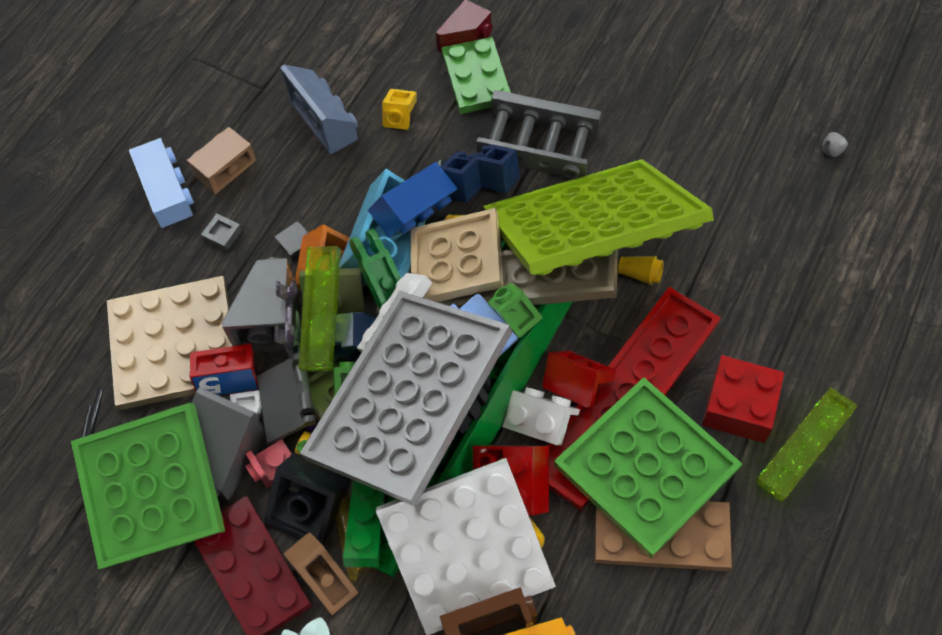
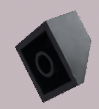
(312, 506)

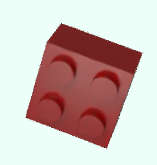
(743, 399)

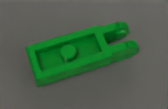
(377, 269)

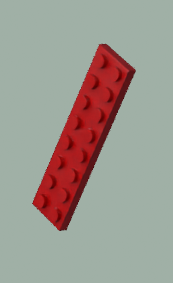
(658, 352)

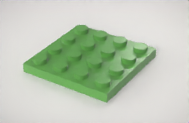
(647, 466)
(147, 486)

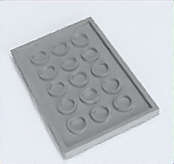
(407, 396)

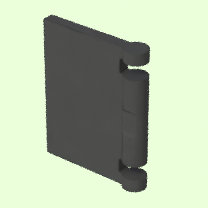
(285, 399)

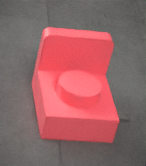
(265, 463)

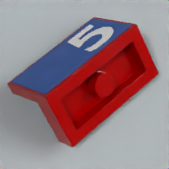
(224, 370)

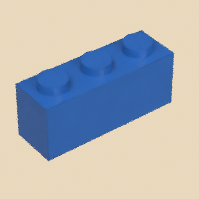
(413, 200)

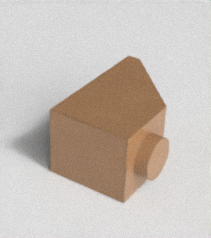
(320, 573)

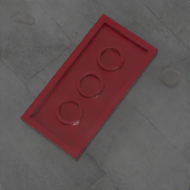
(252, 572)

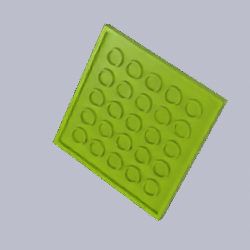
(596, 216)

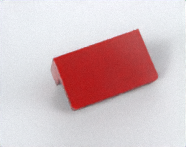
(575, 376)

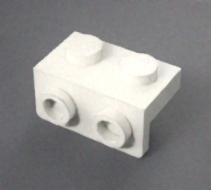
(538, 416)

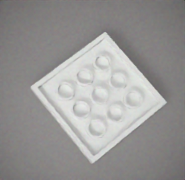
(465, 543)

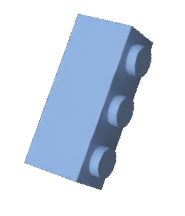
(162, 182)

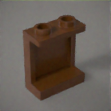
(490, 614)

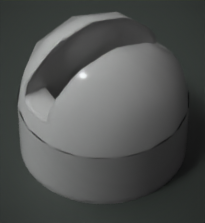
(834, 144)

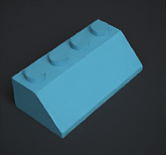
(398, 245)

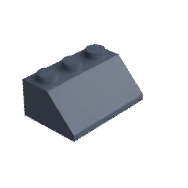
(319, 108)

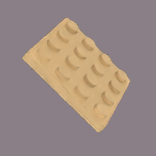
(157, 333)

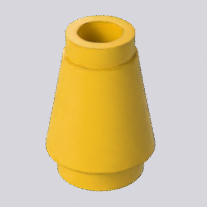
(642, 268)

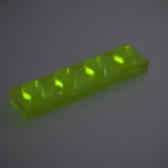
(319, 309)
(806, 444)

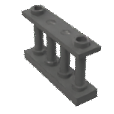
(548, 114)

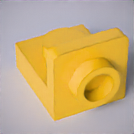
(397, 108)

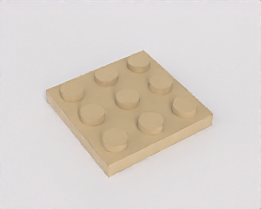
(458, 255)

